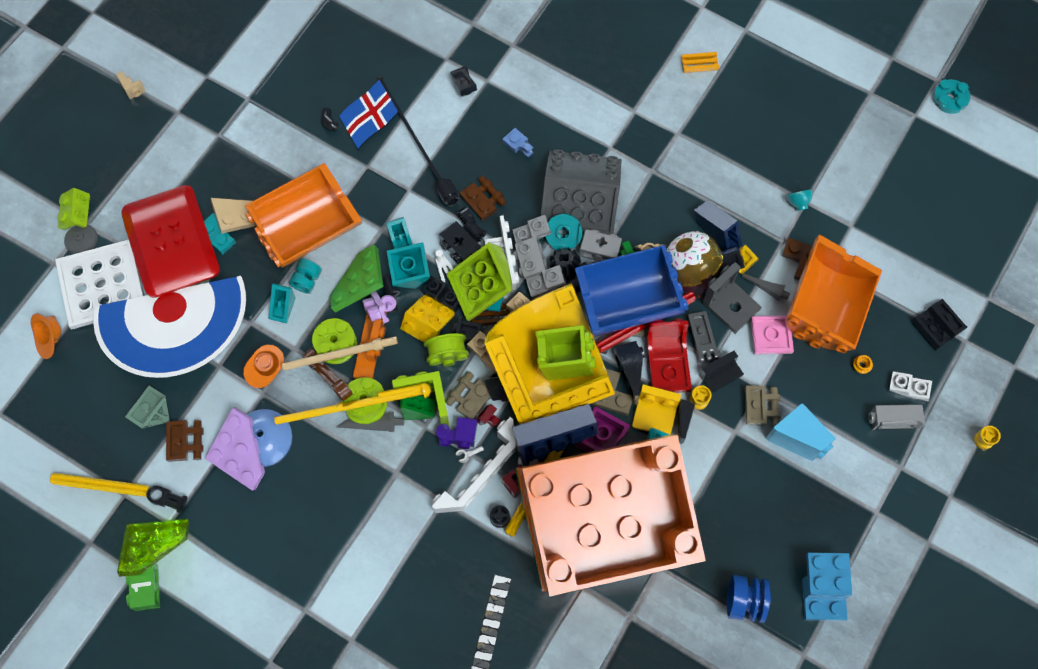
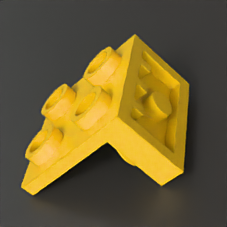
(656, 409)

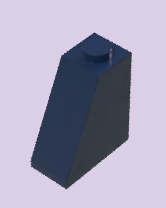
(718, 225)

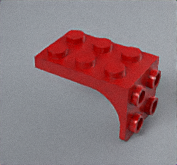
(668, 355)

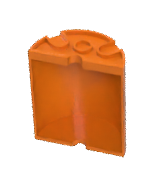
(302, 216)
(832, 297)

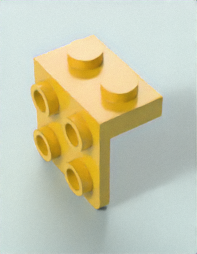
(426, 318)

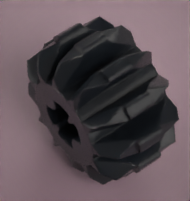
(567, 260)

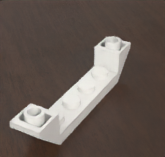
(446, 503)

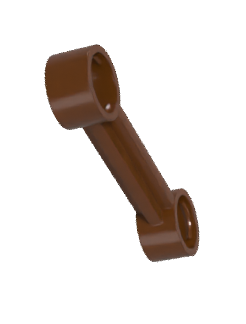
(329, 377)

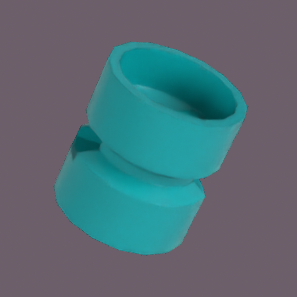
(304, 277)

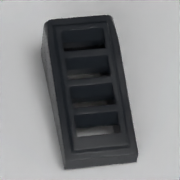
(685, 412)

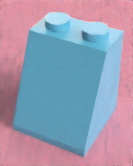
(802, 434)

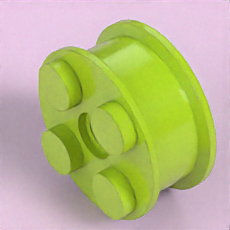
(331, 331)
(446, 349)
(362, 389)

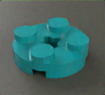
(953, 87)
(571, 224)

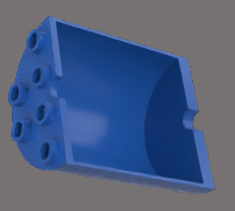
(630, 290)

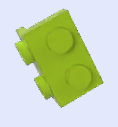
(73, 209)

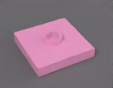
(771, 335)

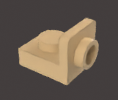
(132, 89)

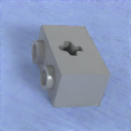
(591, 242)

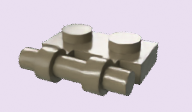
(474, 400)
(756, 405)

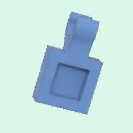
(517, 141)

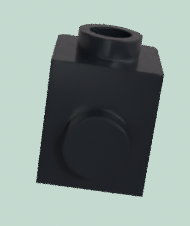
(462, 81)
(466, 328)

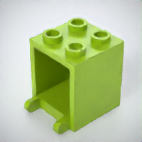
(561, 352)

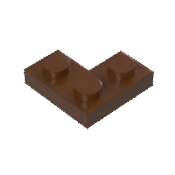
(797, 252)

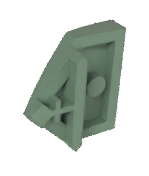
(149, 409)

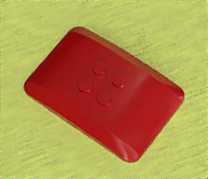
(170, 241)

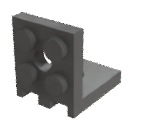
(725, 292)

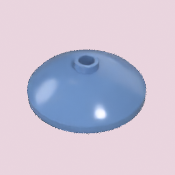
(275, 439)

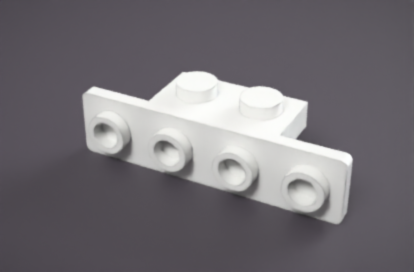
(506, 244)

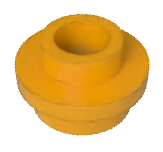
(862, 359)

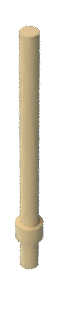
(377, 344)

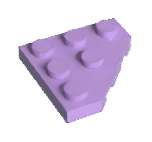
(238, 450)

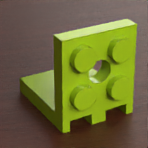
(434, 381)

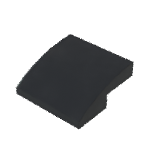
(939, 324)

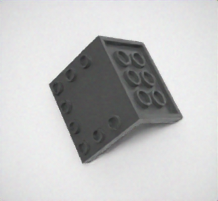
(584, 188)

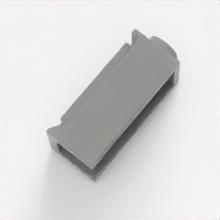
(897, 416)

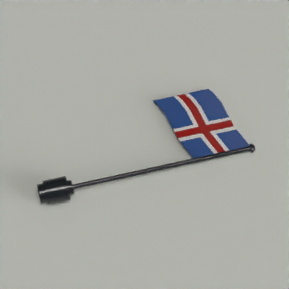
(373, 113)

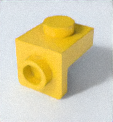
(749, 259)

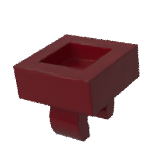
(487, 416)

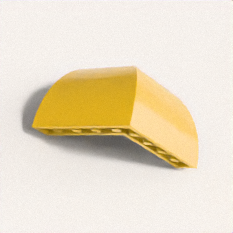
(515, 354)

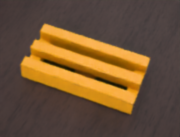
(700, 59)

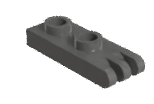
(702, 336)

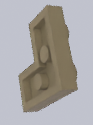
(619, 401)

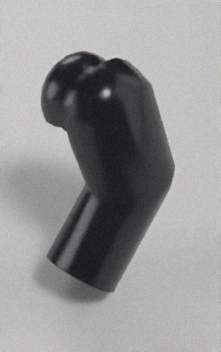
(327, 121)

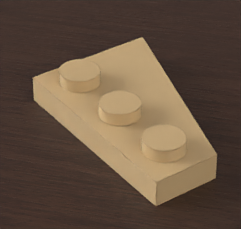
(231, 214)

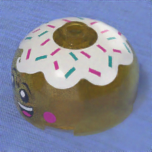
(695, 257)

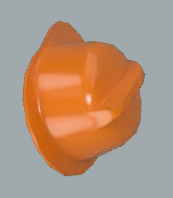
(46, 334)
(263, 366)

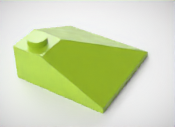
(481, 280)

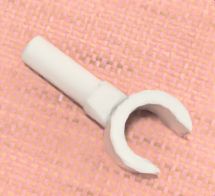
(469, 453)

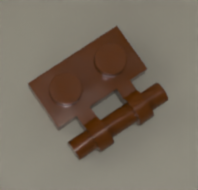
(478, 202)
(177, 440)

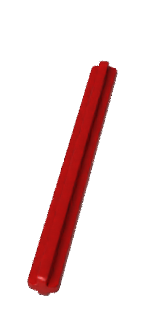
(623, 334)

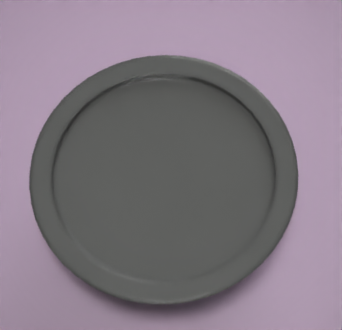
(80, 239)

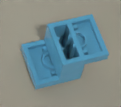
(826, 586)

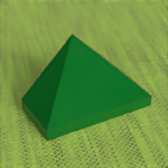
(417, 408)

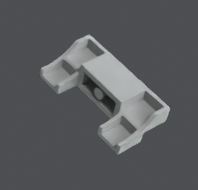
(532, 258)

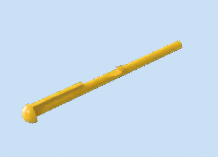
(385, 396)

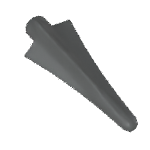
(772, 289)

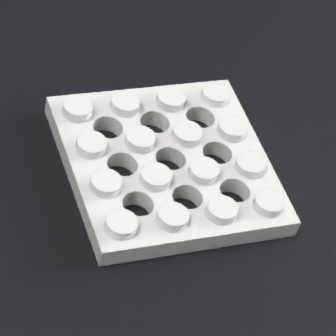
(86, 260)

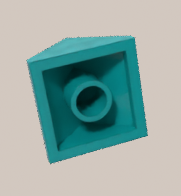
(408, 266)

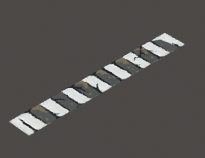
(491, 623)

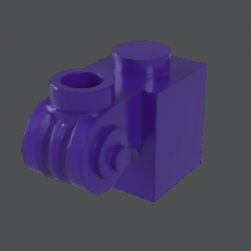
(462, 436)

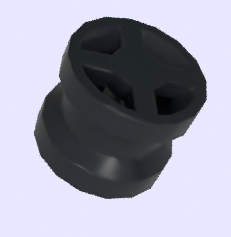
(499, 512)

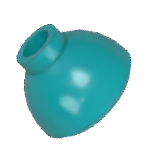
(800, 199)

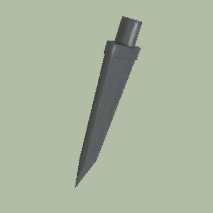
(385, 423)

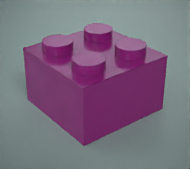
(609, 432)

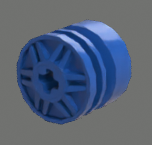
(752, 598)

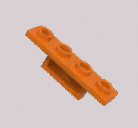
(367, 360)

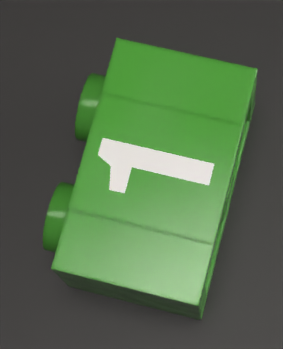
(144, 590)

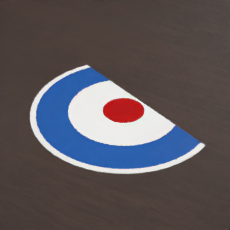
(171, 331)

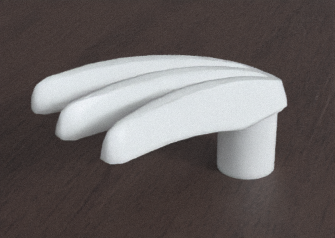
(442, 262)

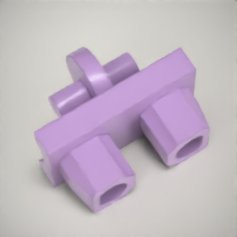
(377, 307)

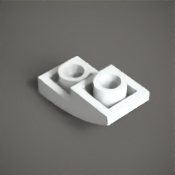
(910, 387)

